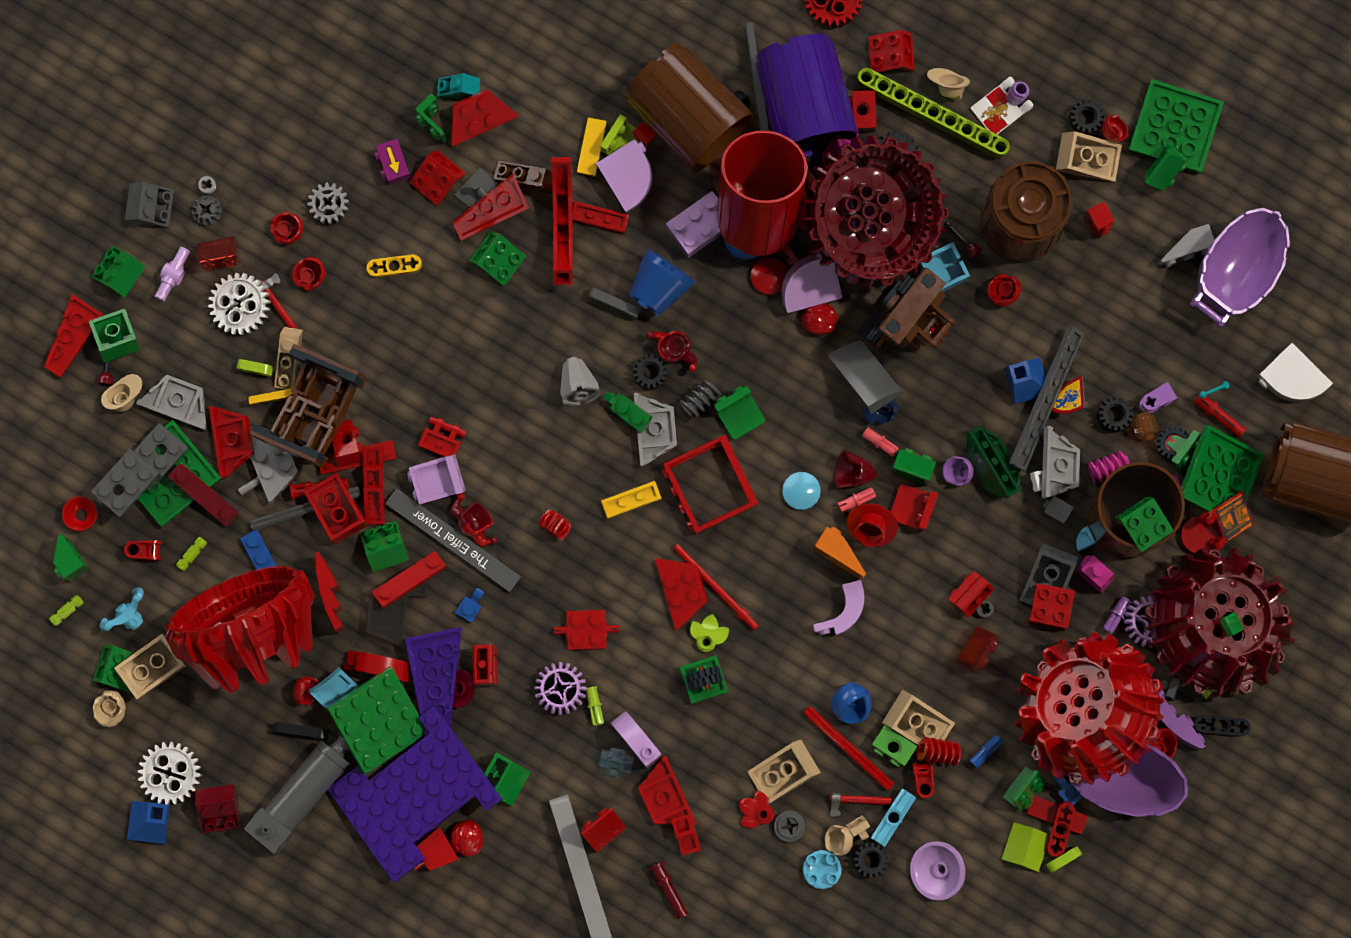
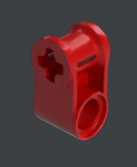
(145, 550)
(923, 778)

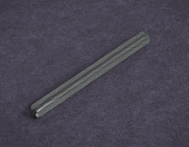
(291, 513)

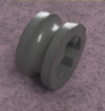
(991, 608)

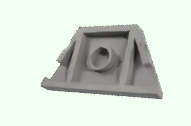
(177, 400)
(660, 432)
(1060, 464)
(273, 468)

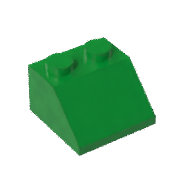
(1165, 167)
(114, 335)
(913, 466)
(68, 560)

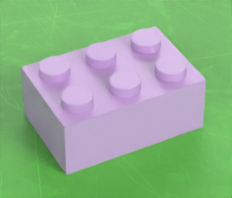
(696, 225)

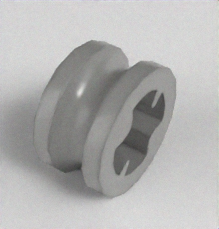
(206, 179)

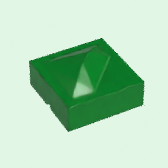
(1231, 624)

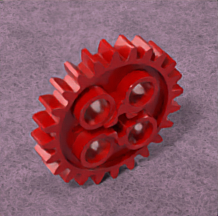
(832, 16)

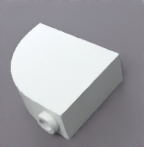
(1294, 377)

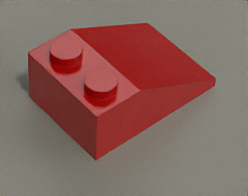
(336, 508)

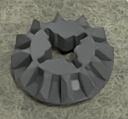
(206, 219)
(794, 818)

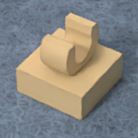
(859, 827)

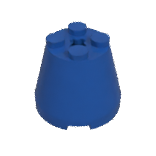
(659, 283)

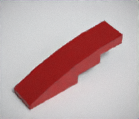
(374, 484)

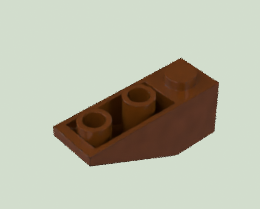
(527, 176)

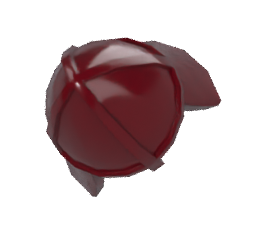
(853, 470)

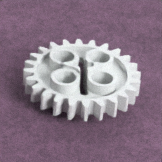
(247, 318)
(174, 756)

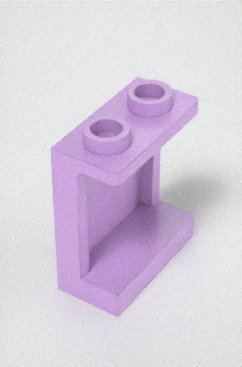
(436, 479)

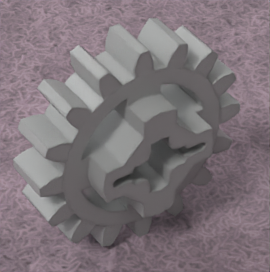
(323, 209)

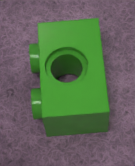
(904, 751)

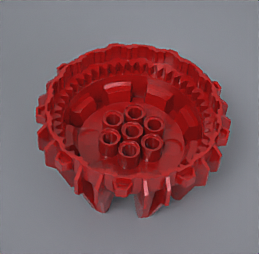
(243, 625)
(1125, 712)

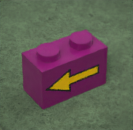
(393, 162)

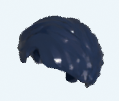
(882, 415)

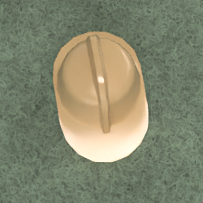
(949, 83)
(122, 394)

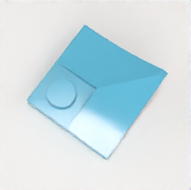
(333, 688)

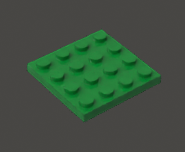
(1176, 119)
(1219, 470)
(167, 497)
(376, 720)

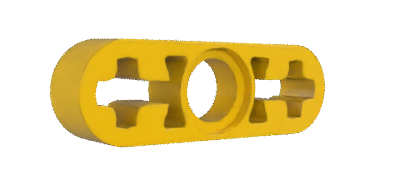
(400, 271)

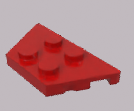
(477, 115)
(231, 439)
(682, 589)
(663, 794)

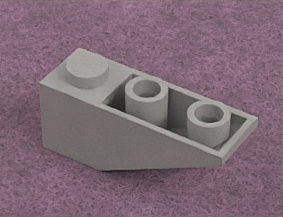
(1193, 243)

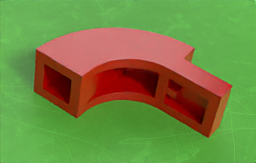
(374, 664)

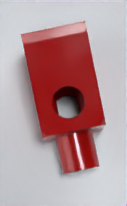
(437, 851)

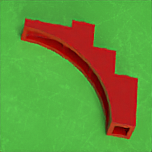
(562, 221)

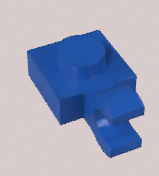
(469, 607)
(1067, 791)

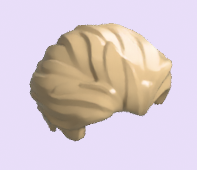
(109, 709)

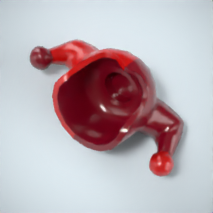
(674, 347)
(473, 521)

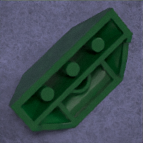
(991, 462)

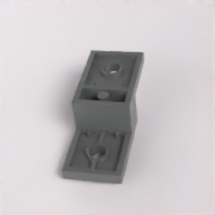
(139, 470)

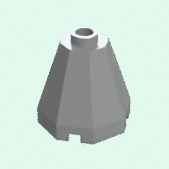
(577, 383)

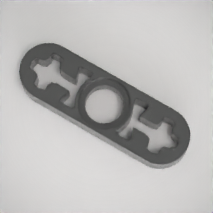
(613, 303)

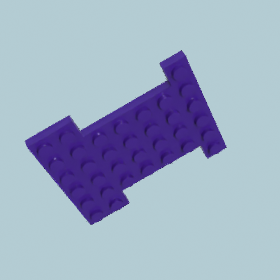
(413, 795)

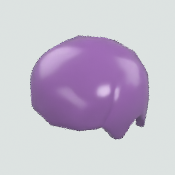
(958, 471)

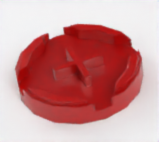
(1197, 534)

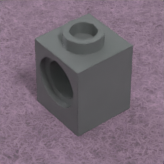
(1057, 510)

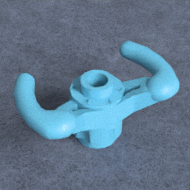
(126, 614)

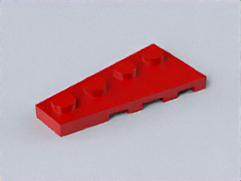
(493, 208)
(71, 335)

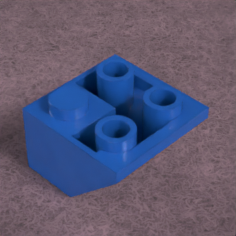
(1025, 379)
(149, 822)

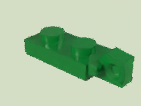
(628, 411)

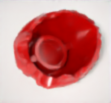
(286, 228)
(308, 273)
(1003, 290)
(819, 319)
(1166, 743)
(467, 838)

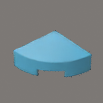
(1084, 539)

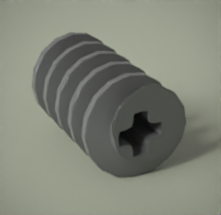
(699, 398)

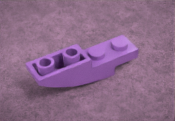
(1180, 726)

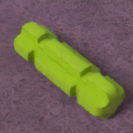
(191, 553)
(66, 610)

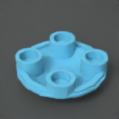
(801, 490)
(822, 869)

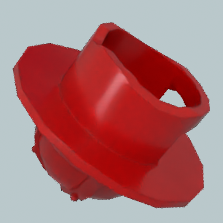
(872, 525)

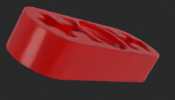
(1070, 816)

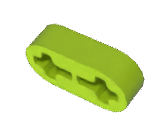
(254, 367)
(1064, 859)

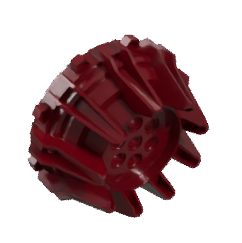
(910, 203)
(1186, 635)

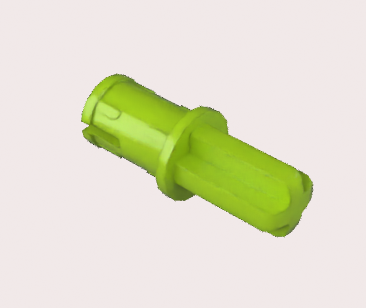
(594, 706)

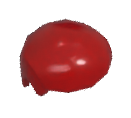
(1114, 129)
(301, 689)

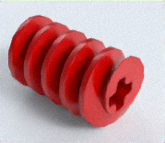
(939, 750)

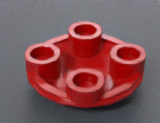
(768, 275)

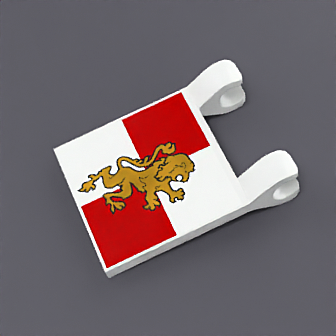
(996, 111)

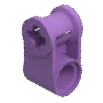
(1159, 397)

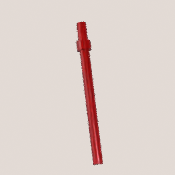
(741, 613)

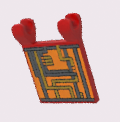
(1231, 518)

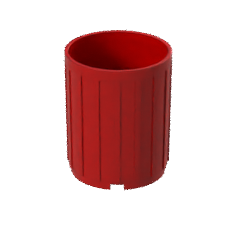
(761, 192)

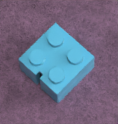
(945, 266)

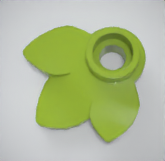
(710, 631)

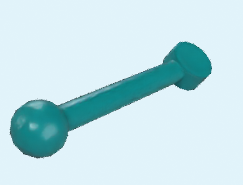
(1225, 385)

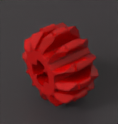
(555, 524)

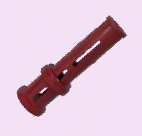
(664, 881)

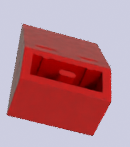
(603, 829)

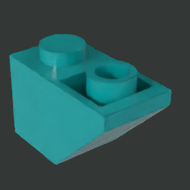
(458, 86)

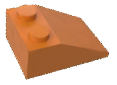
(836, 549)

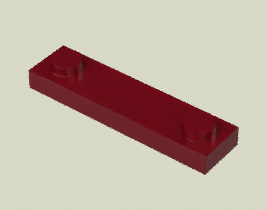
(203, 494)

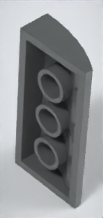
(865, 375)

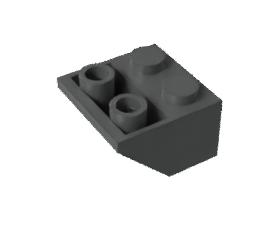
(149, 204)

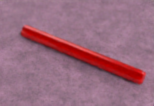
(848, 748)

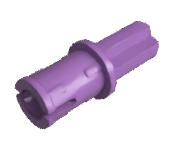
(1117, 614)

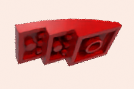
(328, 586)

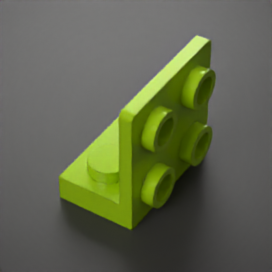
(618, 136)

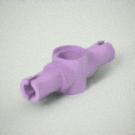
(172, 274)

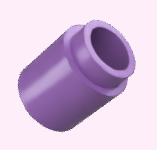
(1017, 93)

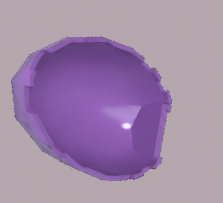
(1242, 264)
(1148, 788)

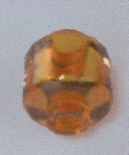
(1145, 426)

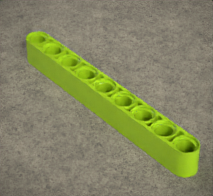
(938, 121)

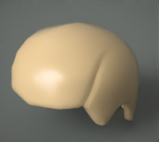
(838, 840)

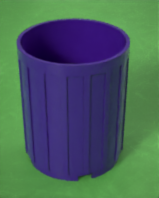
(806, 92)

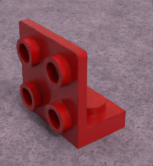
(891, 51)
(436, 177)
(913, 507)
(1051, 607)

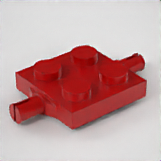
(586, 629)

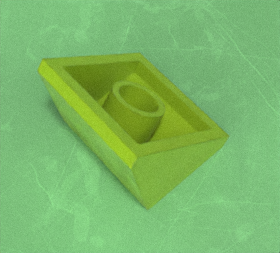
(1025, 846)

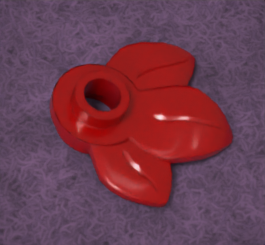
(753, 808)

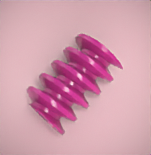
(1107, 466)

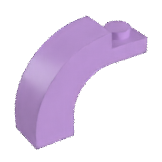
(854, 603)

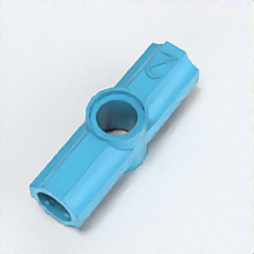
(900, 807)

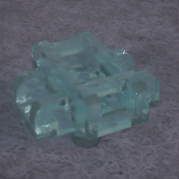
(616, 759)

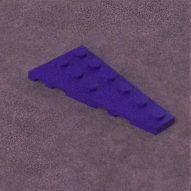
(434, 670)

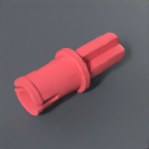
(880, 442)
(857, 499)

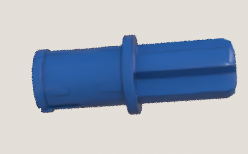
(986, 751)

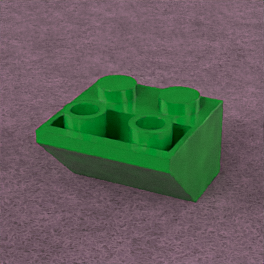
(118, 271)
(384, 546)
(506, 777)

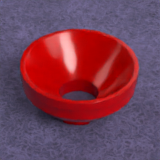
(72, 507)

